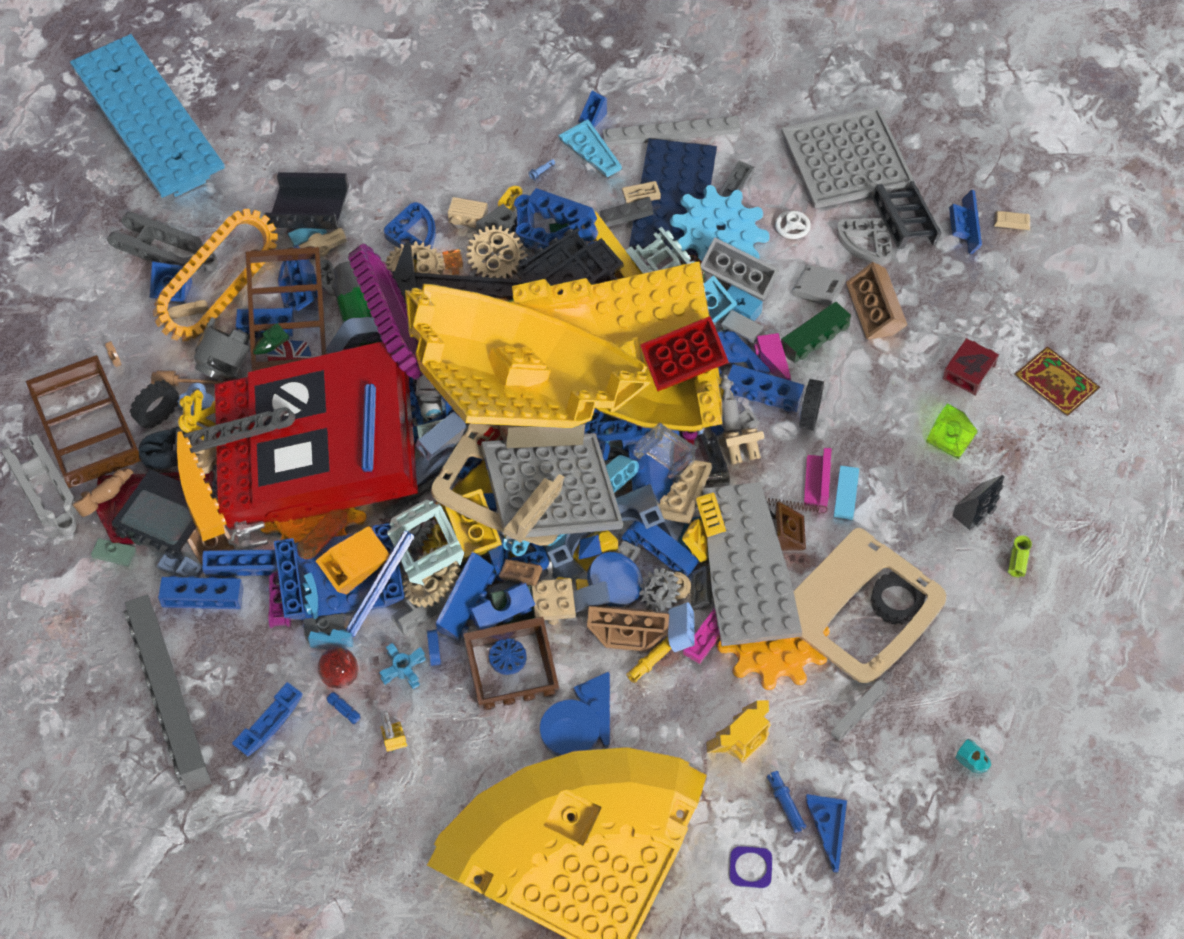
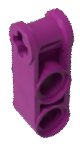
(276, 612)

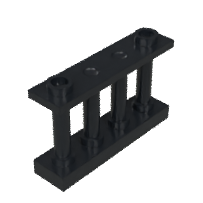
(896, 224)

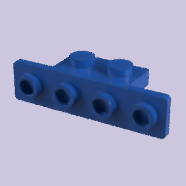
(966, 221)

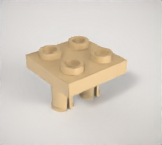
(734, 439)
(553, 600)

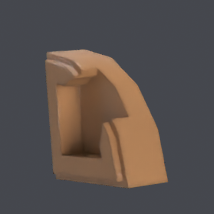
(113, 354)

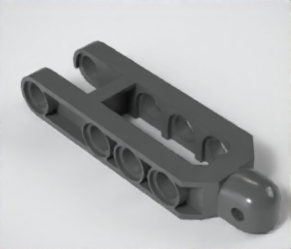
(151, 230)

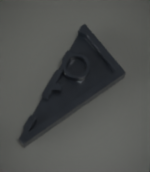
(405, 271)

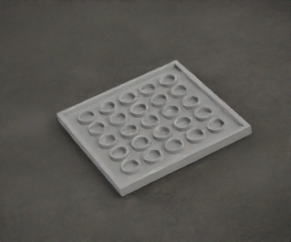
(846, 156)
(586, 492)

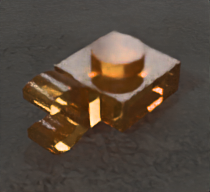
(453, 260)

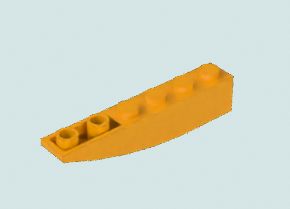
(197, 492)

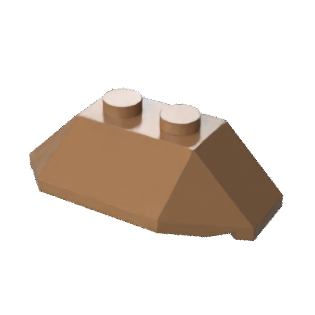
(627, 627)

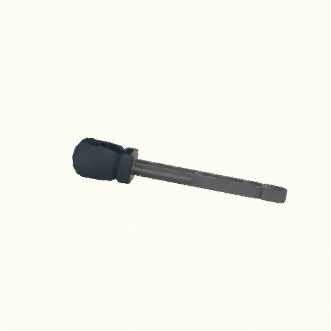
(157, 448)

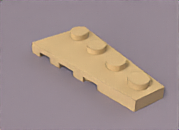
(681, 500)

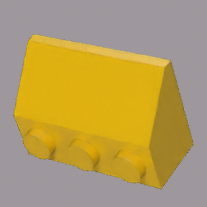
(471, 534)

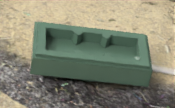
(113, 552)

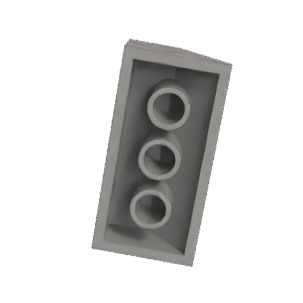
(739, 269)

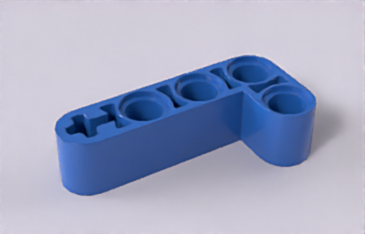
(662, 547)

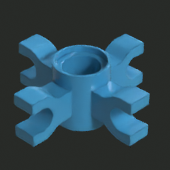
(403, 673)

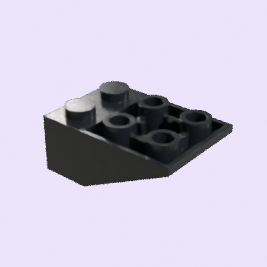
(979, 503)

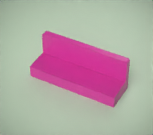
(818, 478)

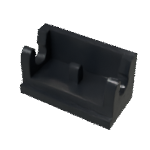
(712, 453)

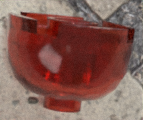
(337, 667)

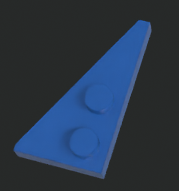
(597, 695)
(829, 821)

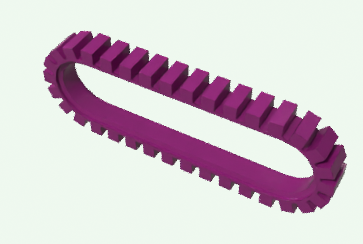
(386, 307)

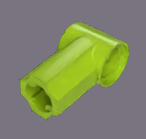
(1019, 557)

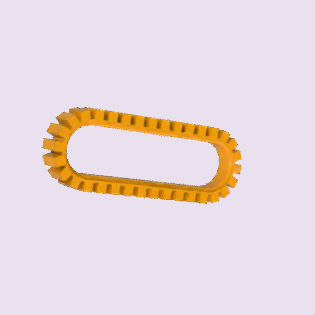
(197, 260)

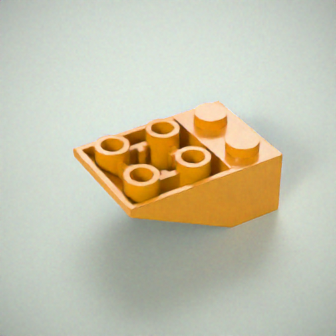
(353, 560)

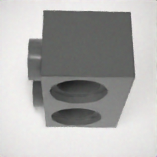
(499, 217)

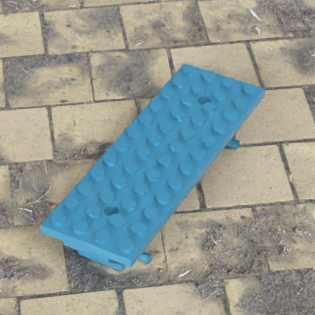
(147, 117)

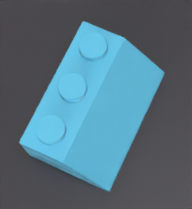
(718, 299)

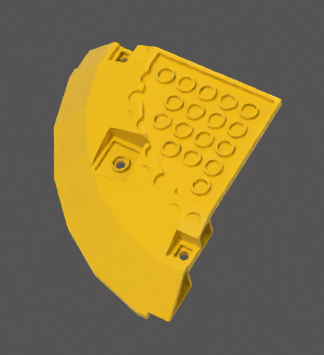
(633, 313)
(516, 363)
(579, 874)

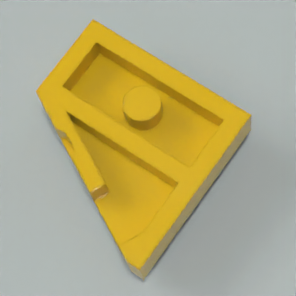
(696, 540)

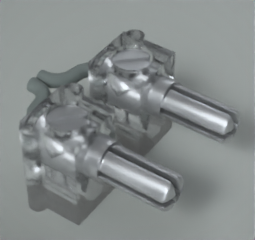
(243, 533)

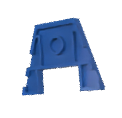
(739, 352)

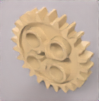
(485, 241)
(427, 260)
(432, 588)

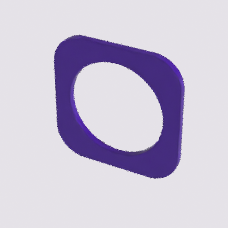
(737, 880)

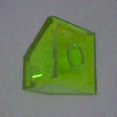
(952, 432)

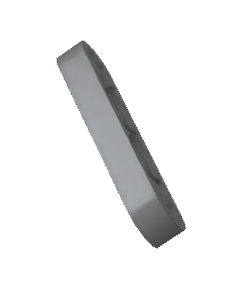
(859, 710)

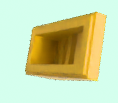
(707, 503)

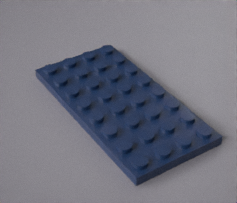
(678, 171)

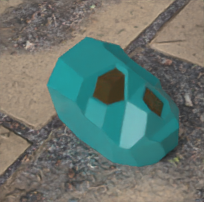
(973, 757)

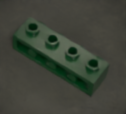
(815, 332)

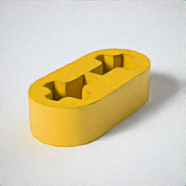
(507, 197)

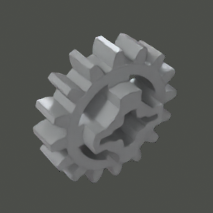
(658, 589)

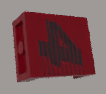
(970, 366)

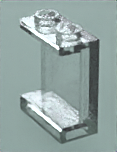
(667, 449)

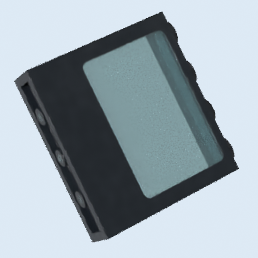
(157, 516)

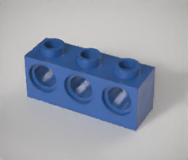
(264, 316)

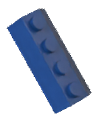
(651, 473)
(467, 591)

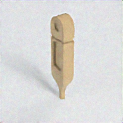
(188, 309)

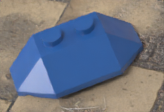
(297, 273)

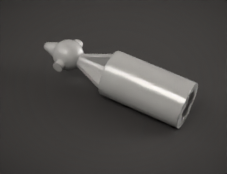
(730, 411)

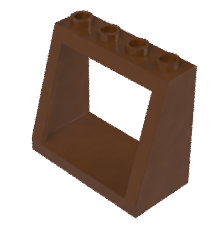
(511, 631)

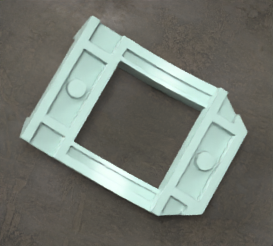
(436, 560)

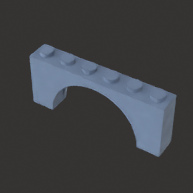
(438, 446)
(637, 505)

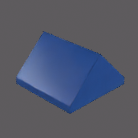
(162, 275)

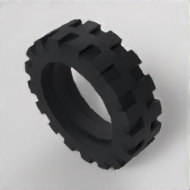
(147, 397)
(811, 404)
(890, 614)

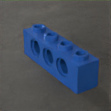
(766, 388)
(239, 563)
(209, 599)

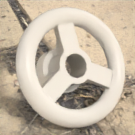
(793, 222)

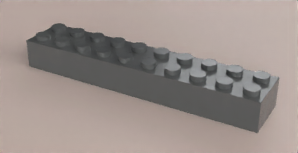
(166, 694)

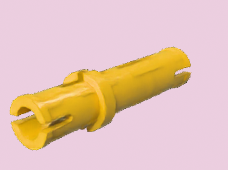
(645, 664)

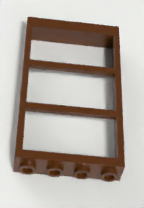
(275, 255)
(65, 378)

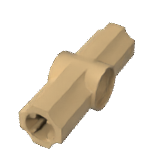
(326, 241)

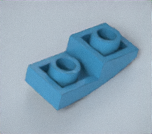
(311, 605)
(337, 638)

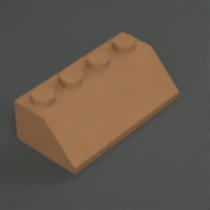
(876, 302)

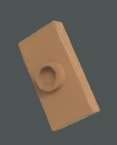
(520, 572)

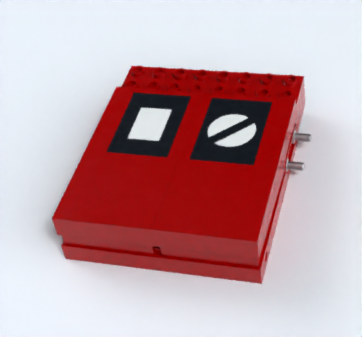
(319, 456)

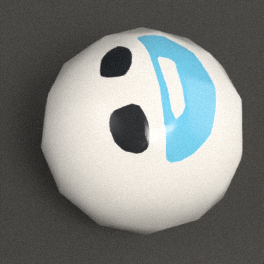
(431, 410)

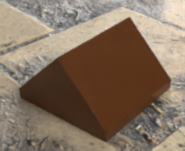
(789, 528)

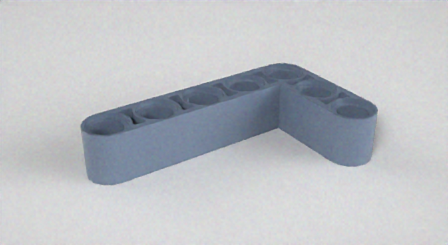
(353, 333)

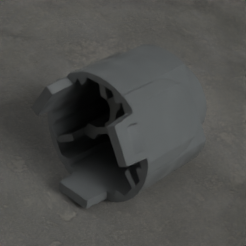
(221, 353)

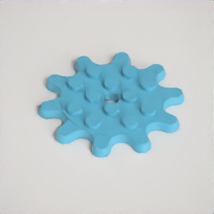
(713, 210)

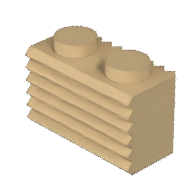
(466, 212)

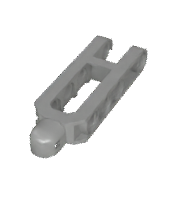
(43, 463)

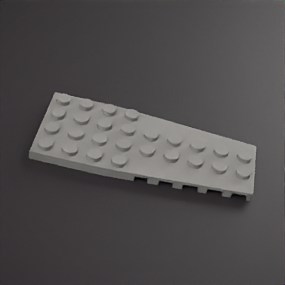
(749, 571)

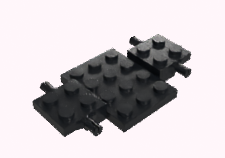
(593, 262)

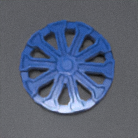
(507, 656)

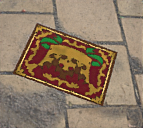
(1057, 381)

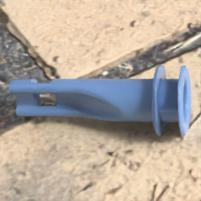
(535, 173)

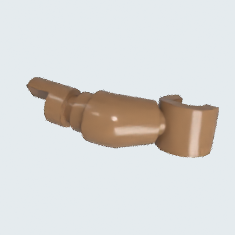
(105, 491)

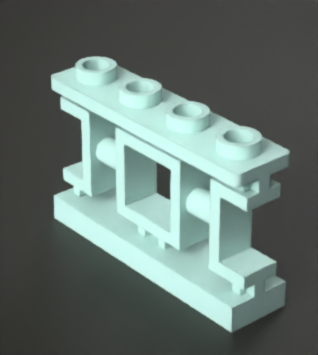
(658, 256)

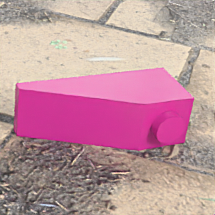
(772, 354)

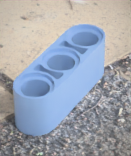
(681, 627)

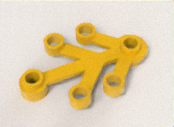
(187, 421)

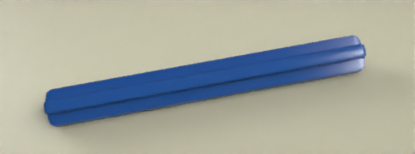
(368, 428)

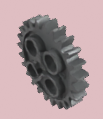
(420, 531)

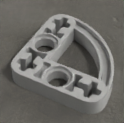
(877, 233)

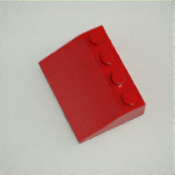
(684, 353)

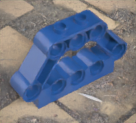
(554, 207)

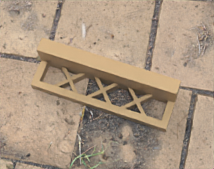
(534, 508)

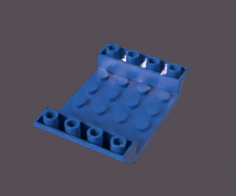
(293, 568)

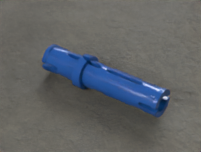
(781, 793)

